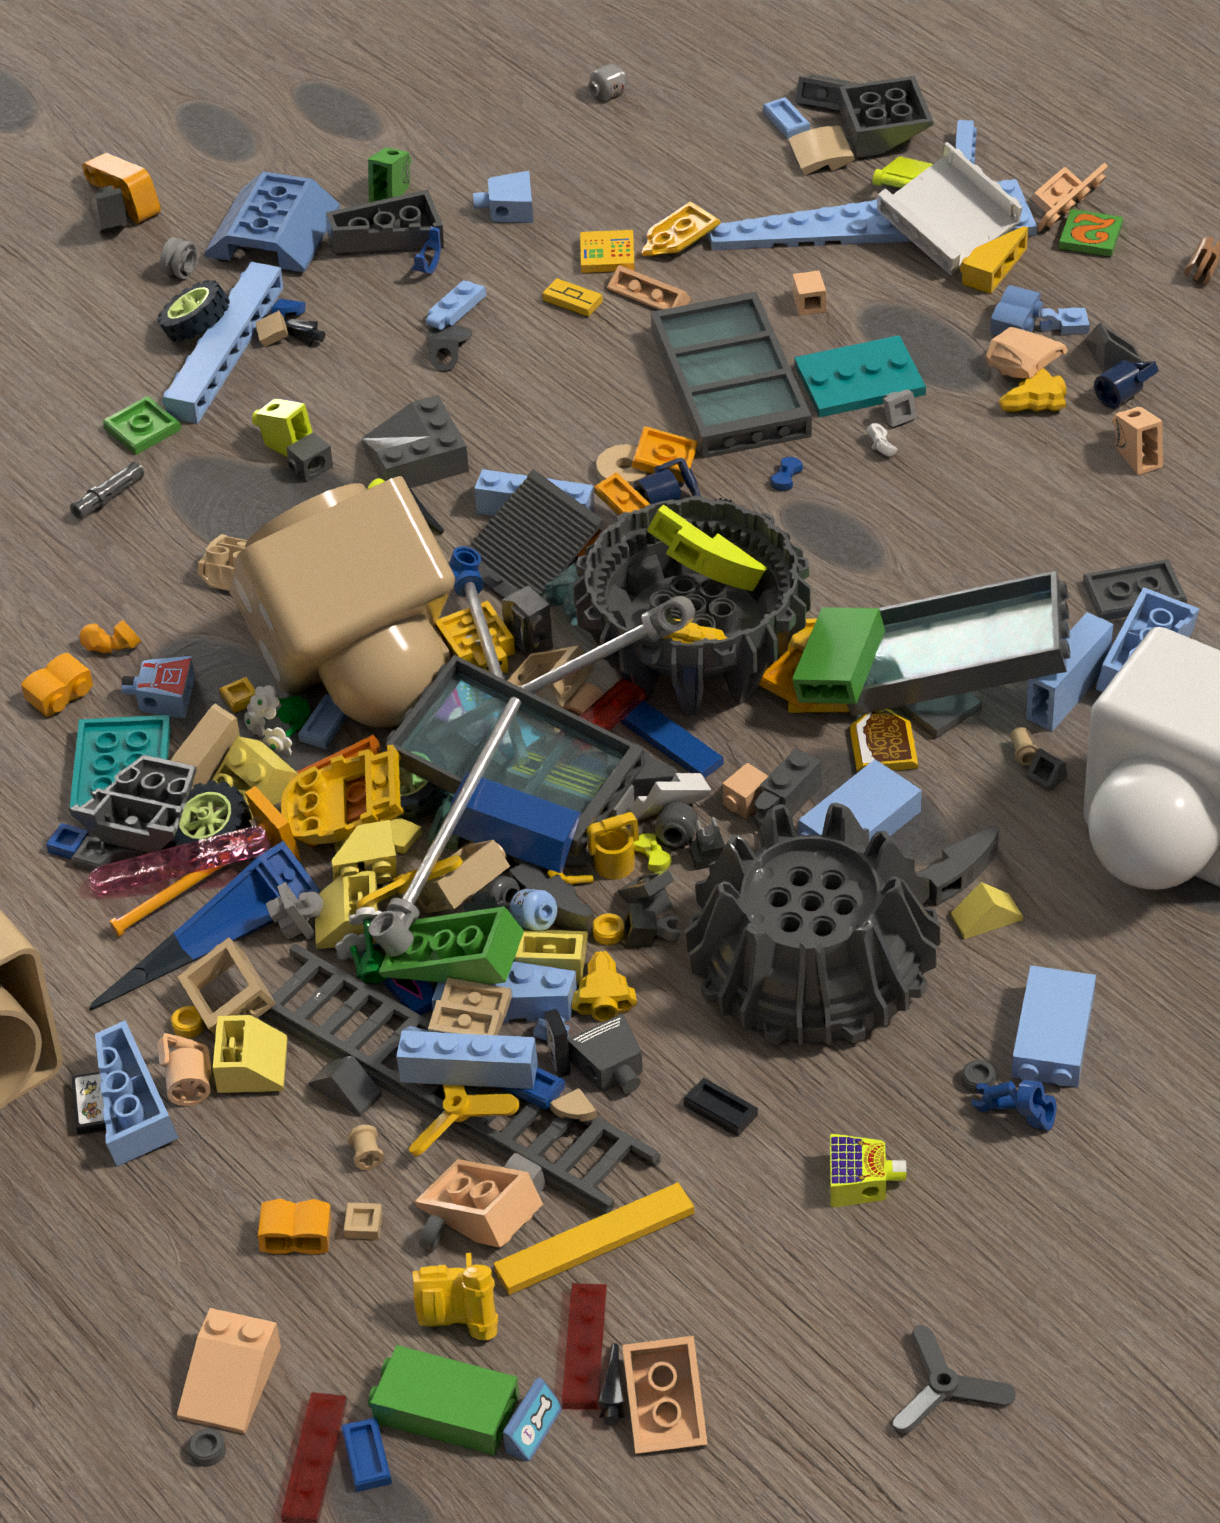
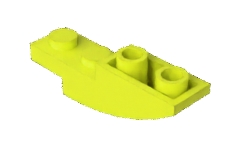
(710, 557)

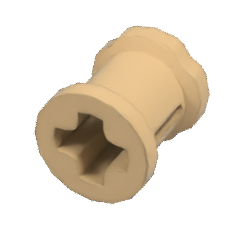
(366, 1150)

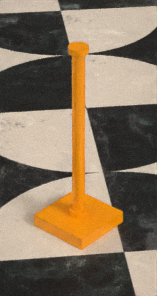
(264, 815)

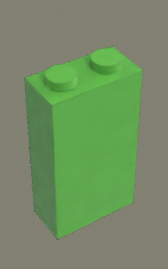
(838, 655)
(444, 1399)

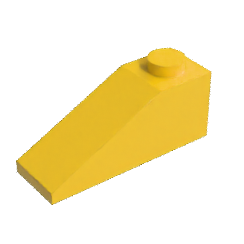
(993, 260)

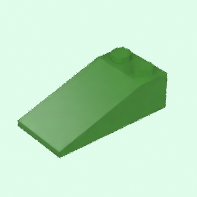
(459, 946)

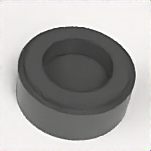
(978, 1072)
(432, 1232)
(207, 1447)

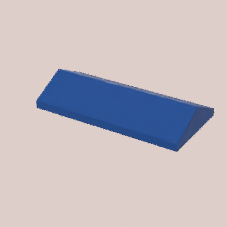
(519, 823)

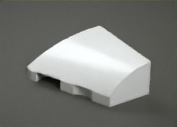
(683, 788)

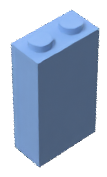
(1056, 695)
(876, 798)
(1053, 1026)

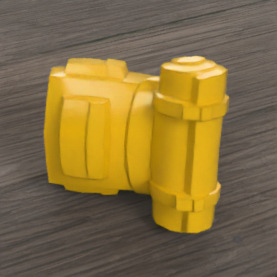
(456, 1296)

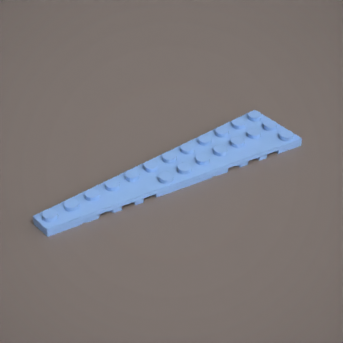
(848, 223)

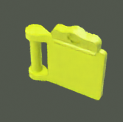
(899, 172)

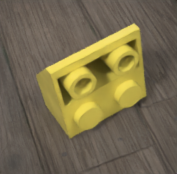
(254, 764)
(368, 849)
(340, 903)
(554, 949)
(248, 1055)

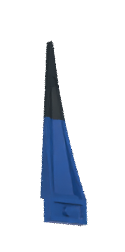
(230, 914)

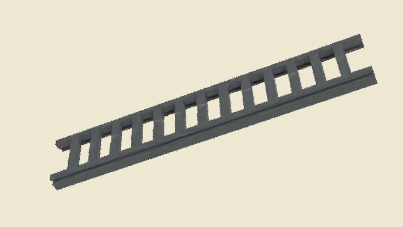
(425, 1098)

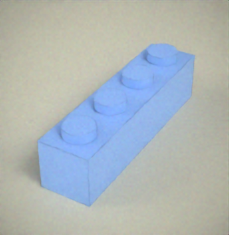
(966, 138)

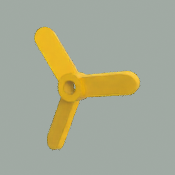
(404, 880)
(458, 1108)

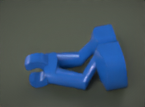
(1029, 1101)

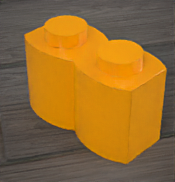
(57, 684)
(294, 1227)

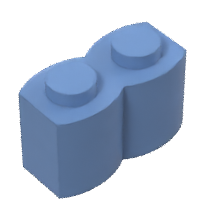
(1016, 310)

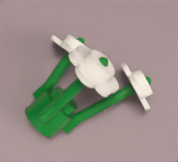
(263, 707)
(354, 944)

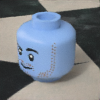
(533, 909)

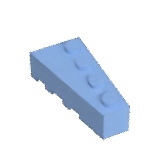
(1148, 612)
(534, 991)
(132, 1105)

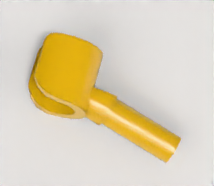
(572, 879)

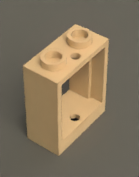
(544, 662)
(480, 865)
(251, 1001)

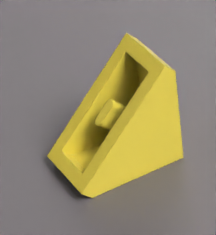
(984, 911)

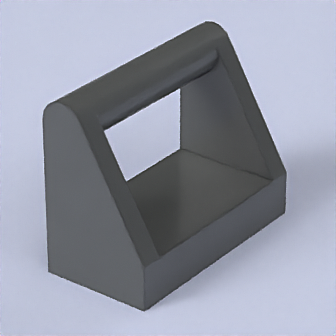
(820, 90)

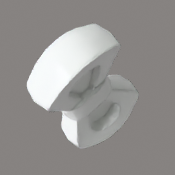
(879, 434)

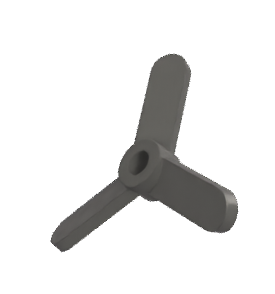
(958, 1386)

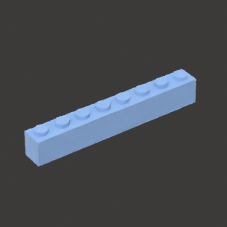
(223, 343)

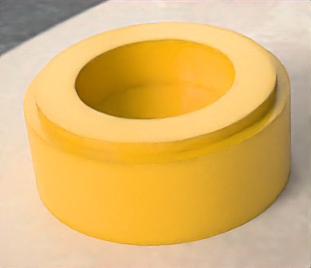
(608, 929)
(187, 1022)

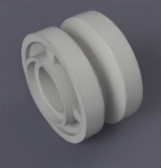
(178, 258)

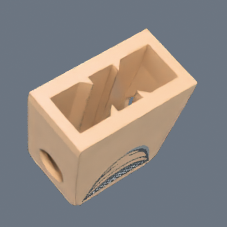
(1139, 439)

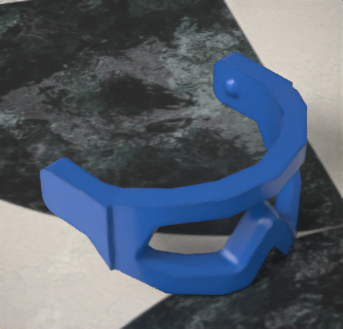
(419, 259)

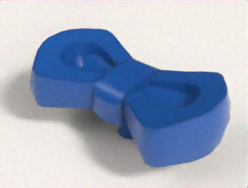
(782, 480)

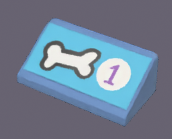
(531, 1421)

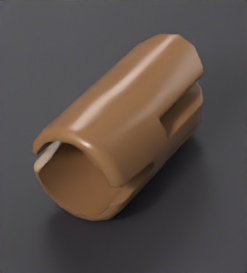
(1205, 258)

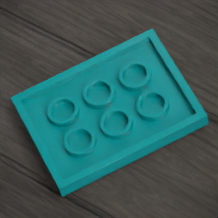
(858, 375)
(110, 746)

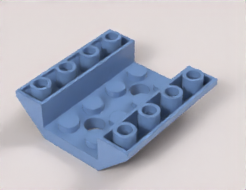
(291, 221)

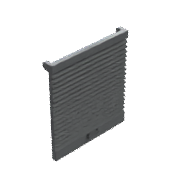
(533, 537)

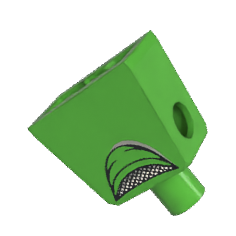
(388, 174)

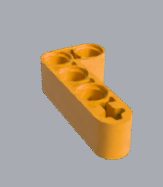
(133, 180)

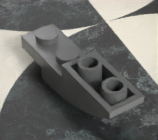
(961, 864)
(571, 912)

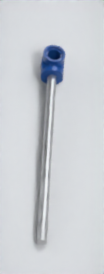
(468, 584)

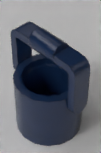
(1123, 381)
(663, 484)

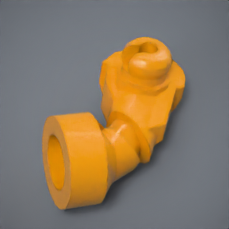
(95, 638)

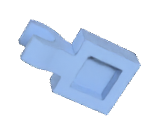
(1068, 320)

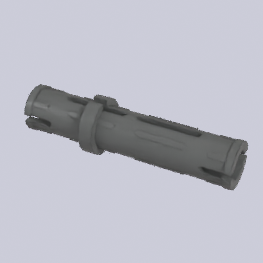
(98, 496)

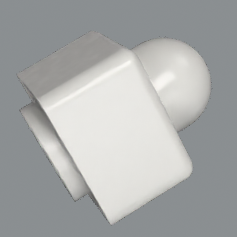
(1157, 765)

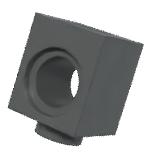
(309, 457)

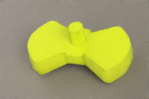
(658, 859)

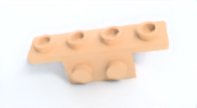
(1062, 191)

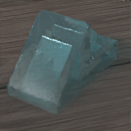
(560, 591)

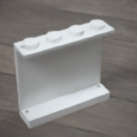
(950, 209)

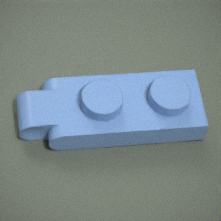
(455, 304)

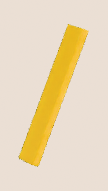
(593, 1238)

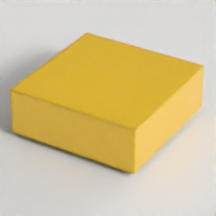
(237, 694)

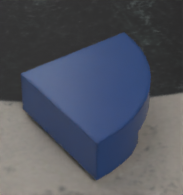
(288, 306)

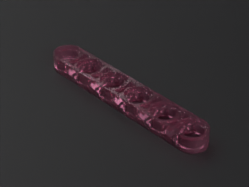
(179, 860)

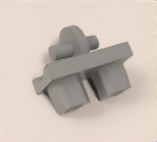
(295, 913)

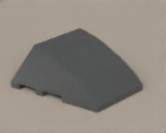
(140, 806)

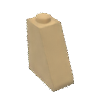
(208, 743)

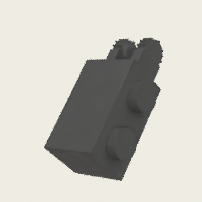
(789, 784)

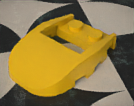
(317, 798)

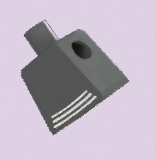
(608, 1055)

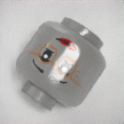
(607, 82)

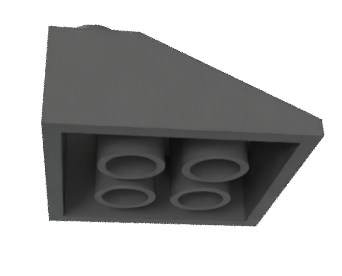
(883, 114)
(417, 444)

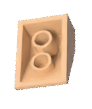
(482, 1201)
(228, 1370)
(664, 1395)

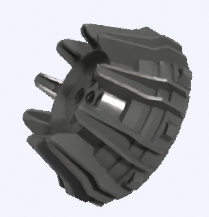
(632, 574)
(833, 969)

